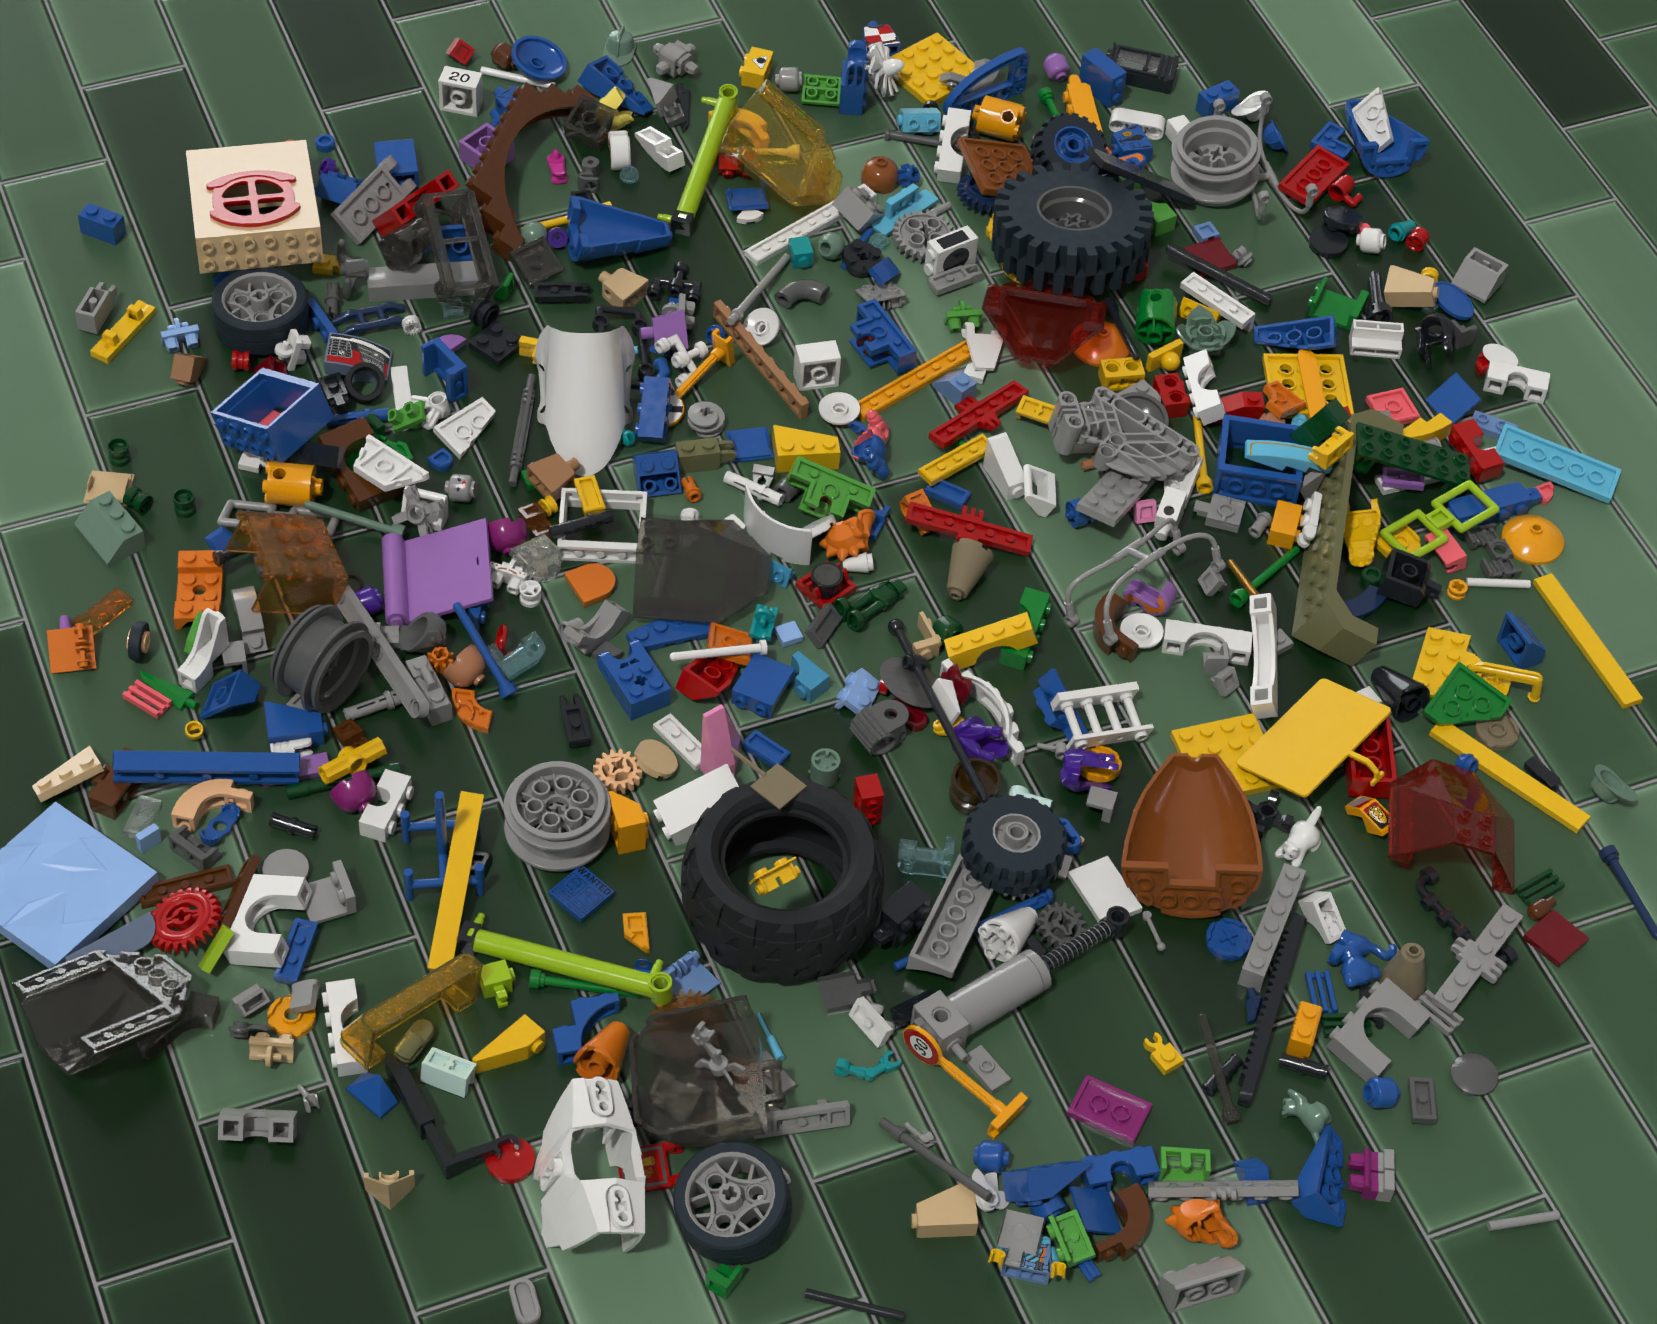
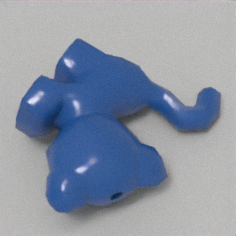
(1355, 968)

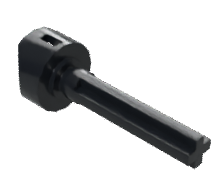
(1378, 309)

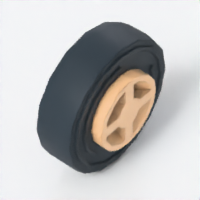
(138, 641)

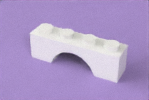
(950, 163)
(1199, 372)
(1181, 636)
(342, 1003)

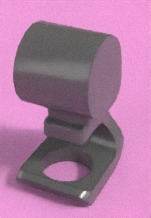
(589, 173)

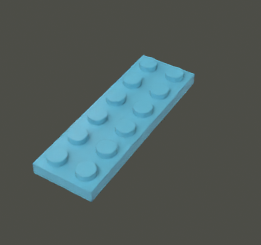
(1557, 463)

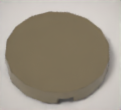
(1497, 734)

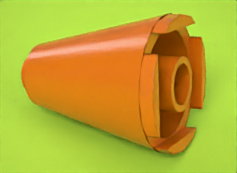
(604, 1053)

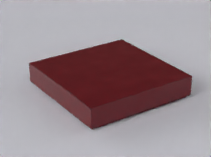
(1214, 253)
(1555, 938)

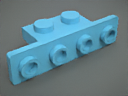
(902, 202)

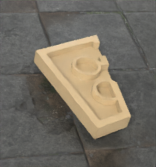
(69, 774)

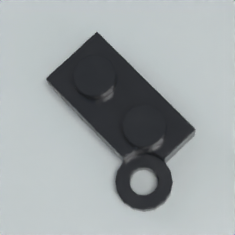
(902, 1012)

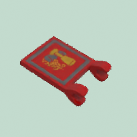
(656, 1165)

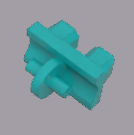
(763, 623)

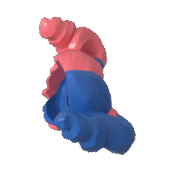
(871, 445)

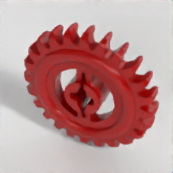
(190, 924)

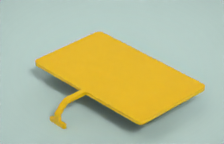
(1315, 738)

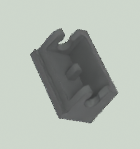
(193, 850)

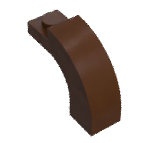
(1124, 647)
(1135, 1212)

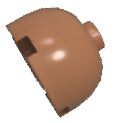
(467, 668)

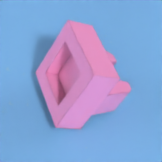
(1145, 511)

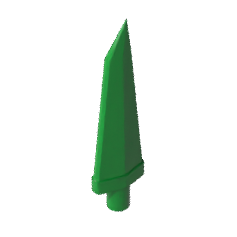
(180, 697)

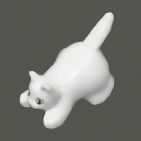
(1302, 838)

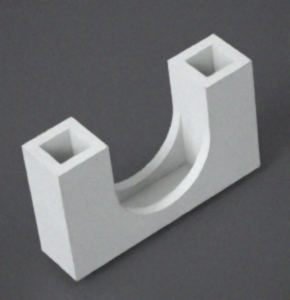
(262, 896)

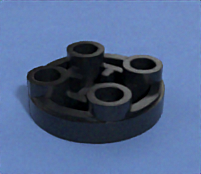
(1342, 218)

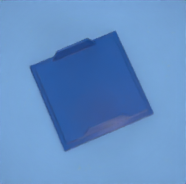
(746, 198)
(750, 444)

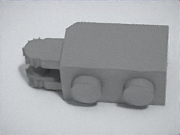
(95, 308)

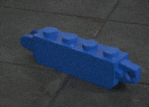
(1511, 499)

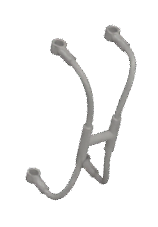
(1264, 196)
(1177, 547)

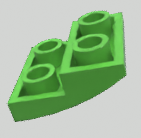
(821, 90)

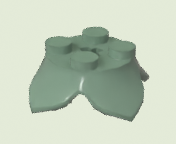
(1204, 332)

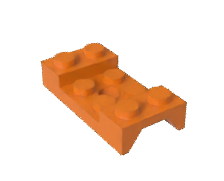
(197, 573)

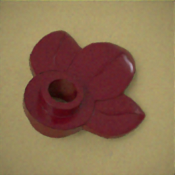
(961, 686)

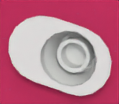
(1249, 107)

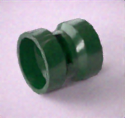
(118, 452)
(140, 501)
(184, 503)

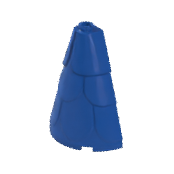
(1397, 156)
(609, 231)

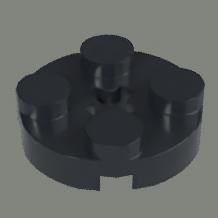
(858, 249)

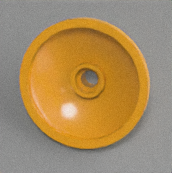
(1533, 539)

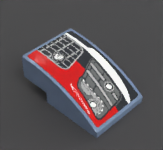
(347, 350)

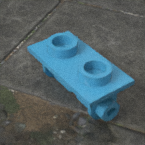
(781, 574)

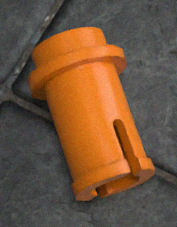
(692, 493)

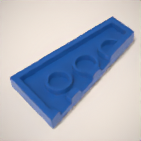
(665, 632)

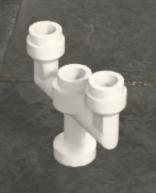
(682, 357)

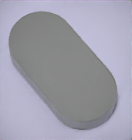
(524, 1301)

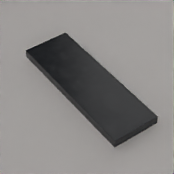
(1139, 175)

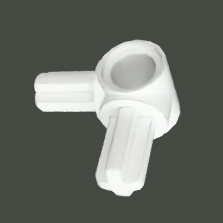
(436, 407)

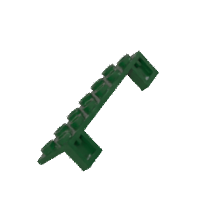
(1410, 455)

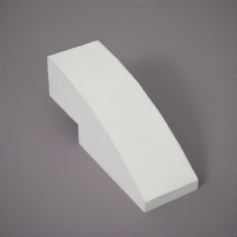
(660, 148)

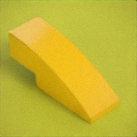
(1436, 427)

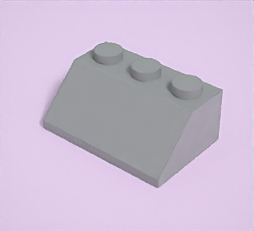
(1201, 1283)

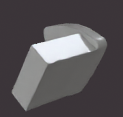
(304, 995)

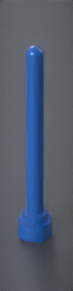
(505, 686)

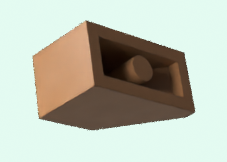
(187, 368)

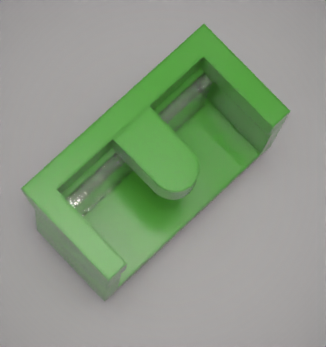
(1184, 1164)

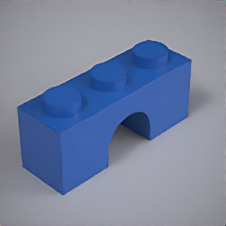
(1136, 1163)

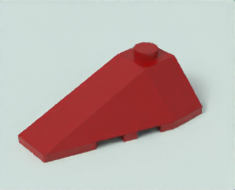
(706, 677)

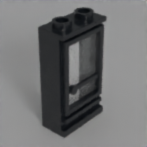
(1145, 68)

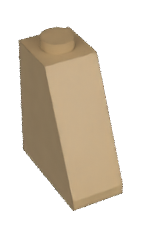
(1409, 289)
(946, 1214)

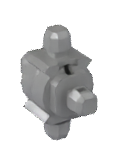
(675, 59)

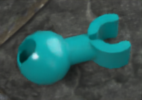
(628, 437)

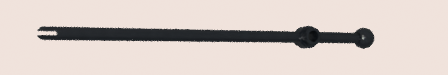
(917, 664)

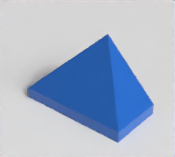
(373, 1094)

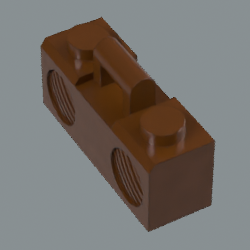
(110, 797)

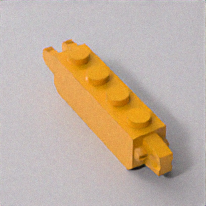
(1080, 100)

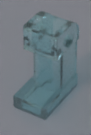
(520, 659)
(925, 860)

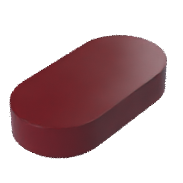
(917, 718)

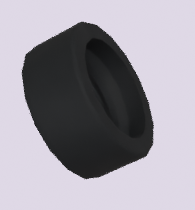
(378, 374)

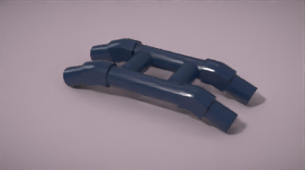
(360, 314)

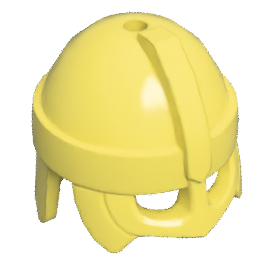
(613, 100)

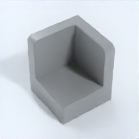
(235, 655)
(1215, 661)
(1103, 800)

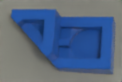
(880, 518)

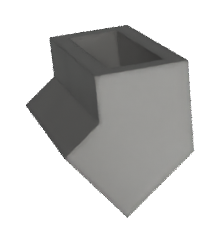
(250, 1000)

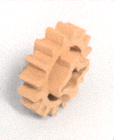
(618, 771)

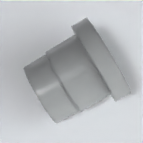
(577, 622)

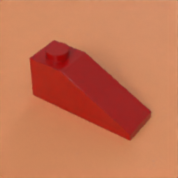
(1244, 405)

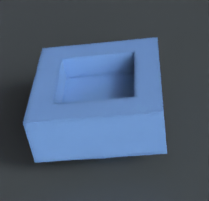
(1205, 231)

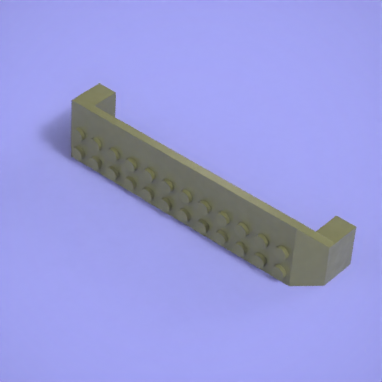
(1320, 612)

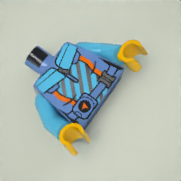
(1032, 1268)

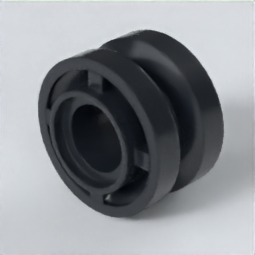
(484, 312)

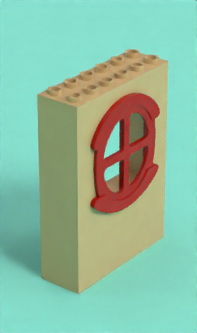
(251, 180)

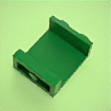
(1331, 303)

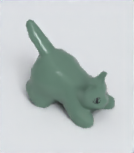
(1313, 1116)

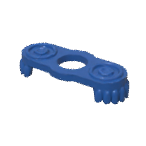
(229, 816)

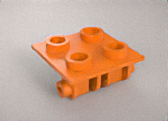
(71, 649)

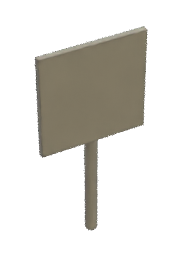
(775, 785)

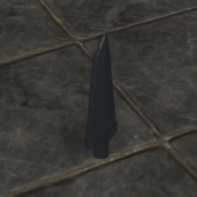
(683, 99)

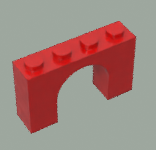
(403, 211)

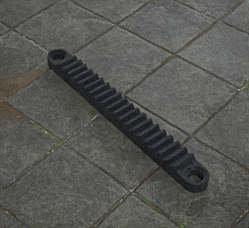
(1269, 1009)

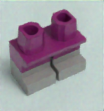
(1376, 1176)

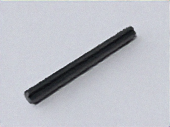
(1219, 274)

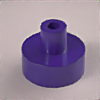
(328, 165)
(557, 242)

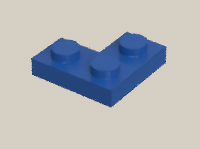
(1329, 139)

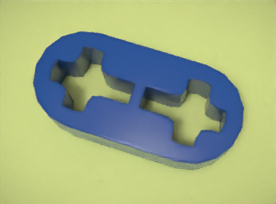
(1072, 836)

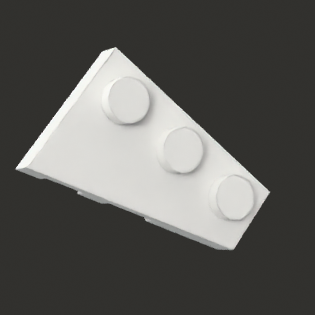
(1373, 119)

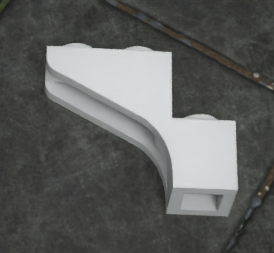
(208, 645)

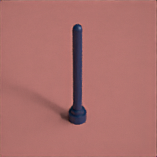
(1610, 856)

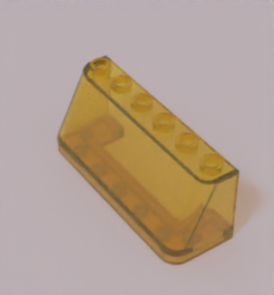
(453, 982)

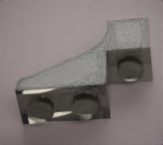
(197, 1012)

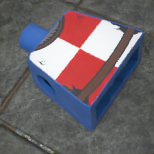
(875, 33)

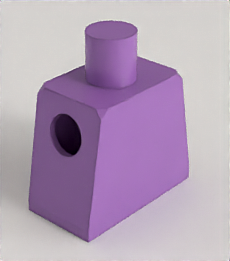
(666, 326)

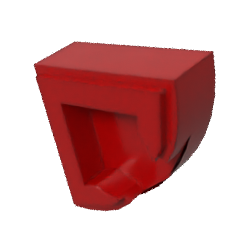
(1481, 364)

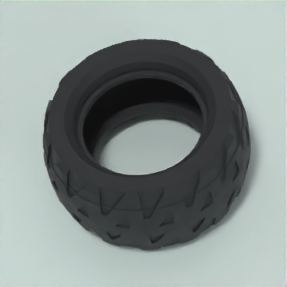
(775, 942)

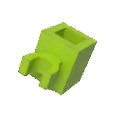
(497, 981)

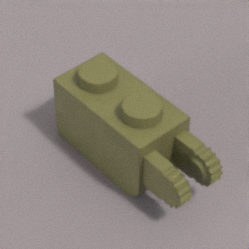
(703, 454)

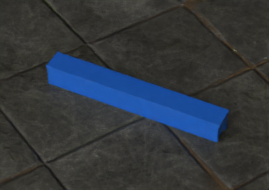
(205, 766)

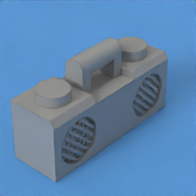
(426, 679)

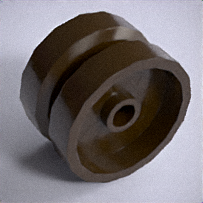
(961, 791)

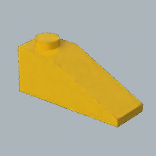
(511, 1046)

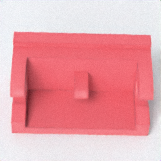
(1450, 553)

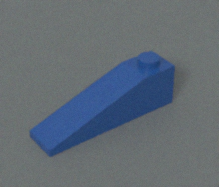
(603, 75)
(1303, 334)

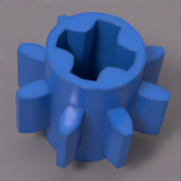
(908, 175)

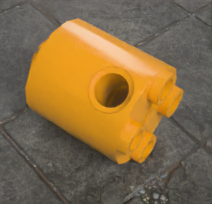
(993, 118)
(291, 484)

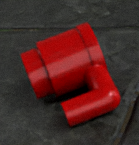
(1341, 188)

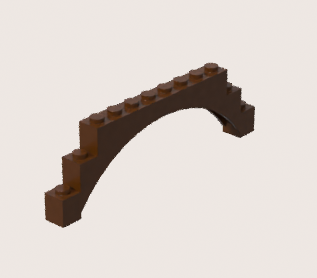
(489, 175)

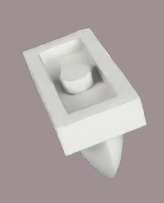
(871, 1022)

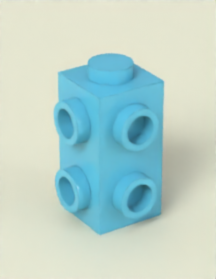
(919, 120)

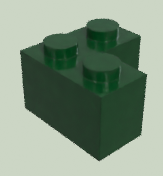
(1321, 425)

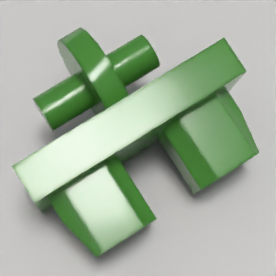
(962, 314)
(409, 416)

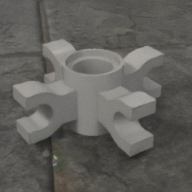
(412, 496)

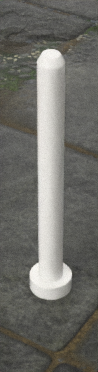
(722, 651)

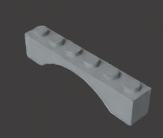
(1271, 927)

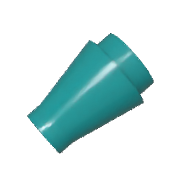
(1401, 230)

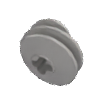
(706, 419)

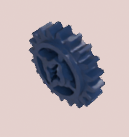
(971, 194)

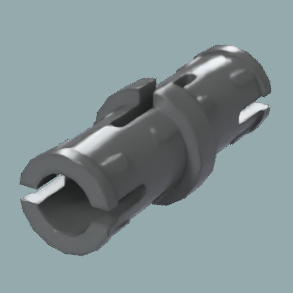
(332, 299)

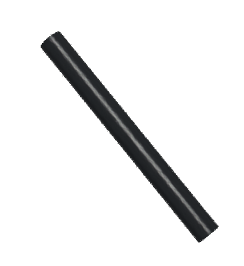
(855, 1305)

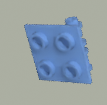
(691, 974)

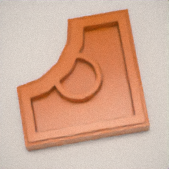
(1281, 400)

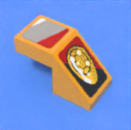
(1373, 814)

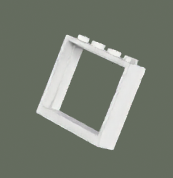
(601, 551)

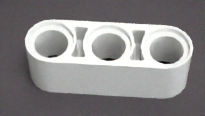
(1151, 124)

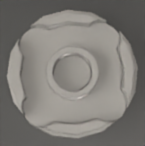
(286, 863)

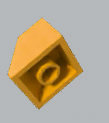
(627, 824)

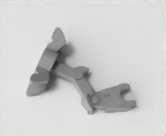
(718, 1064)

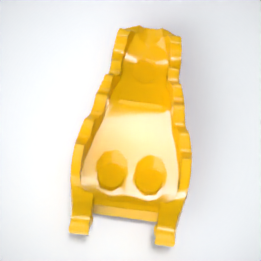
(1361, 533)

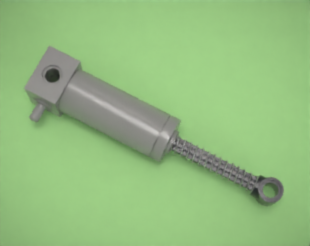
(1003, 988)

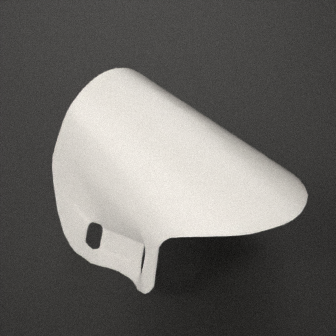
(585, 393)

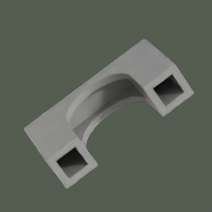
(1351, 1042)

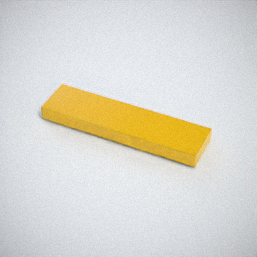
(954, 460)

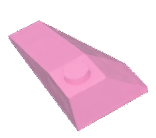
(717, 741)

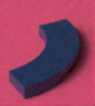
(1366, 603)

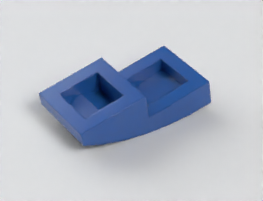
(884, 271)

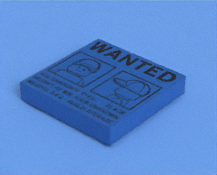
(581, 893)

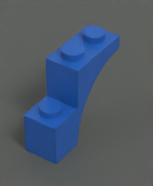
(584, 1015)

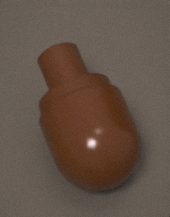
(1540, 908)

